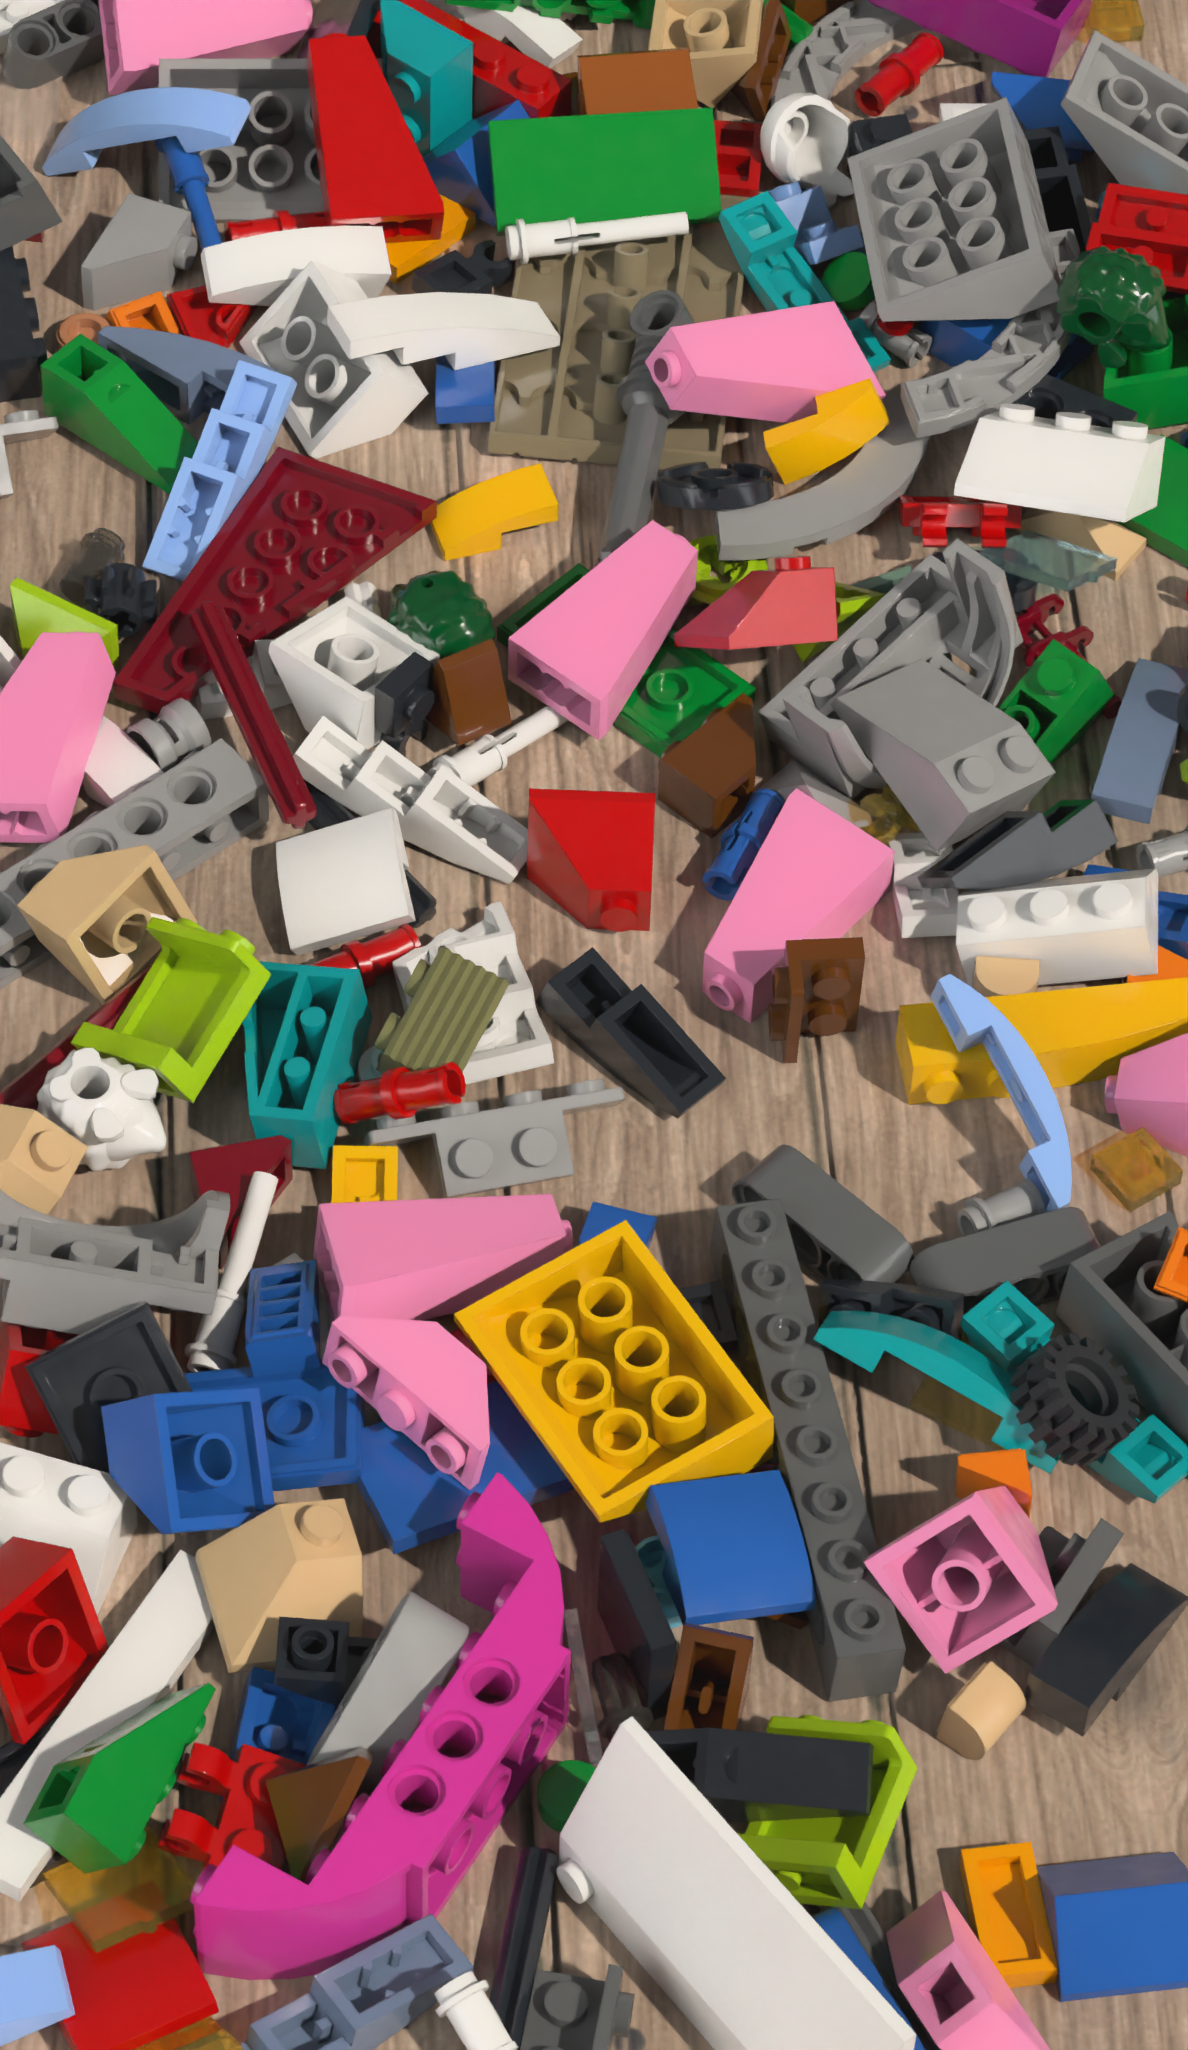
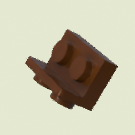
(815, 990)

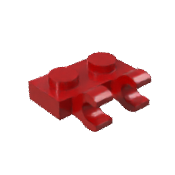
(934, 514)
(245, 1811)

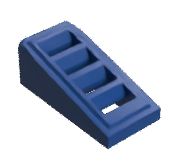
(297, 1340)

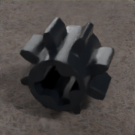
(122, 597)

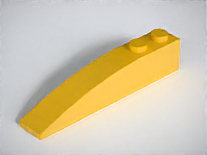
(1071, 1032)

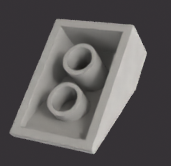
(1131, 116)
(944, 750)

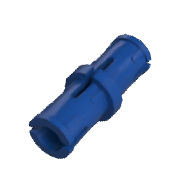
(742, 843)

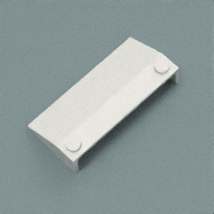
(711, 1914)

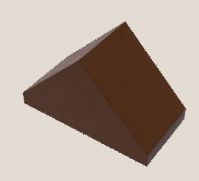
(469, 694)
(709, 1679)

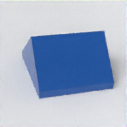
(463, 165)
(1118, 1925)

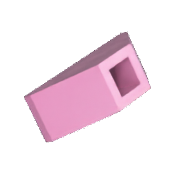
(419, 1385)
(956, 1982)

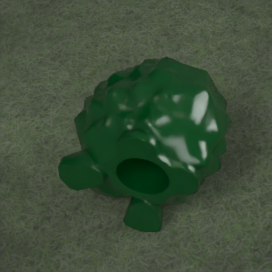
(1114, 303)
(440, 613)

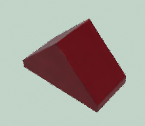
(231, 1170)

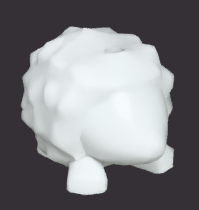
(104, 1108)

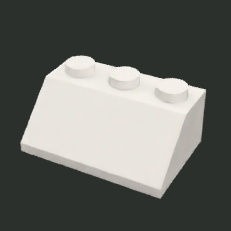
(335, 398)
(1062, 464)
(1071, 924)
(67, 1508)

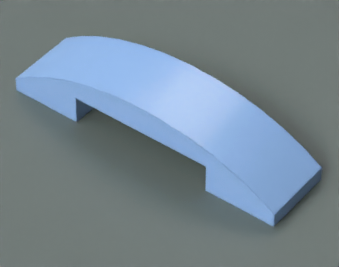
(193, 115)
(976, 1020)

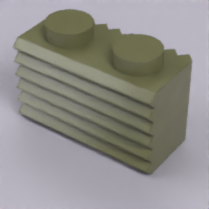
(445, 1017)

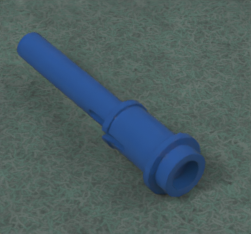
(191, 181)

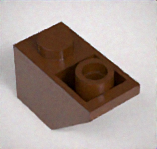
(712, 769)

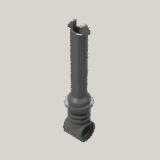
(646, 421)

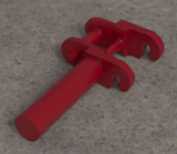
(1033, 620)

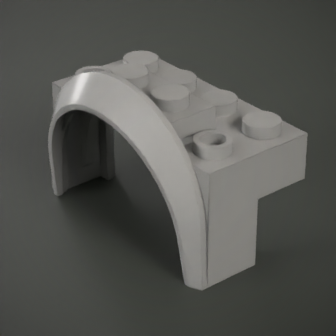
(929, 613)

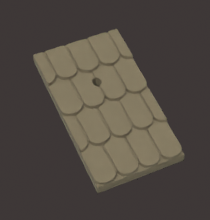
(565, 396)

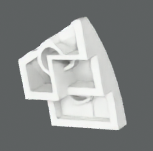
(515, 1033)

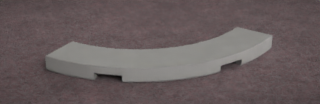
(836, 46)
(1003, 374)
(836, 506)

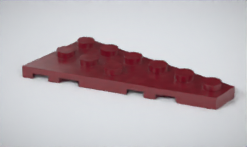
(274, 560)

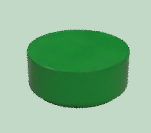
(849, 281)
(560, 1791)

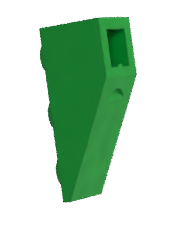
(114, 411)
(1058, 700)
(108, 1789)

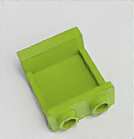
(183, 1007)
(837, 1857)

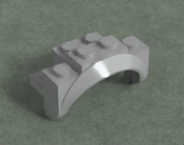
(83, 1274)

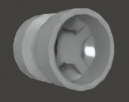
(172, 734)

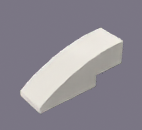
(264, 265)

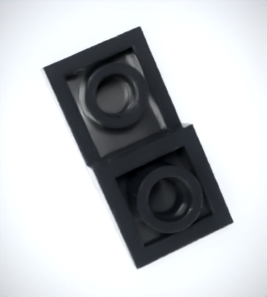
(920, 1304)
(318, 1657)

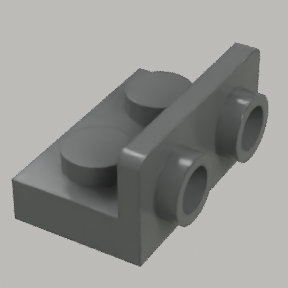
(1072, 1569)
(577, 2012)

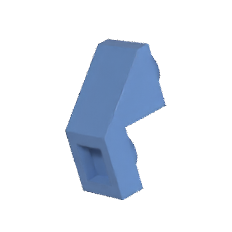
(817, 232)

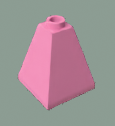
(1153, 1093)
(967, 1576)

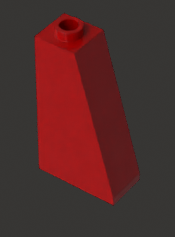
(364, 146)

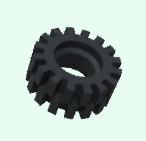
(1074, 1399)

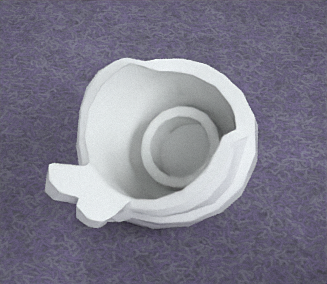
(807, 143)

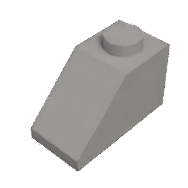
(138, 253)

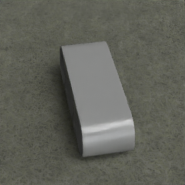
(393, 1684)

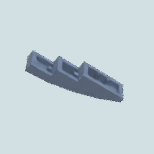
(1141, 742)
(367, 1994)

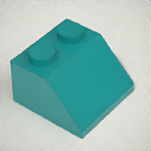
(426, 72)

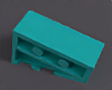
(299, 1048)

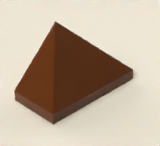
(760, 81)
(314, 1803)

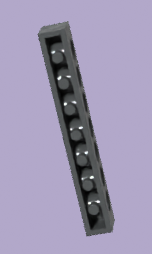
(775, 1327)

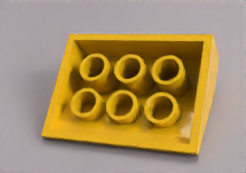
(618, 1374)

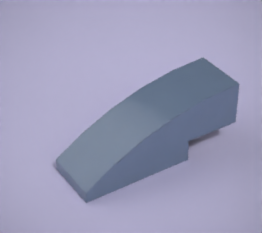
(180, 370)

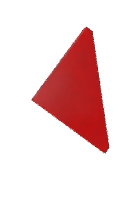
(206, 320)

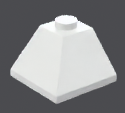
(336, 664)

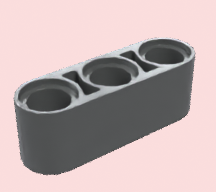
(53, 43)
(827, 1223)
(1026, 1253)

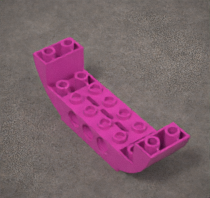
(437, 1790)

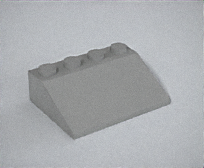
(275, 152)
(956, 221)

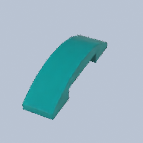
(777, 272)
(1013, 1329)
(867, 1335)

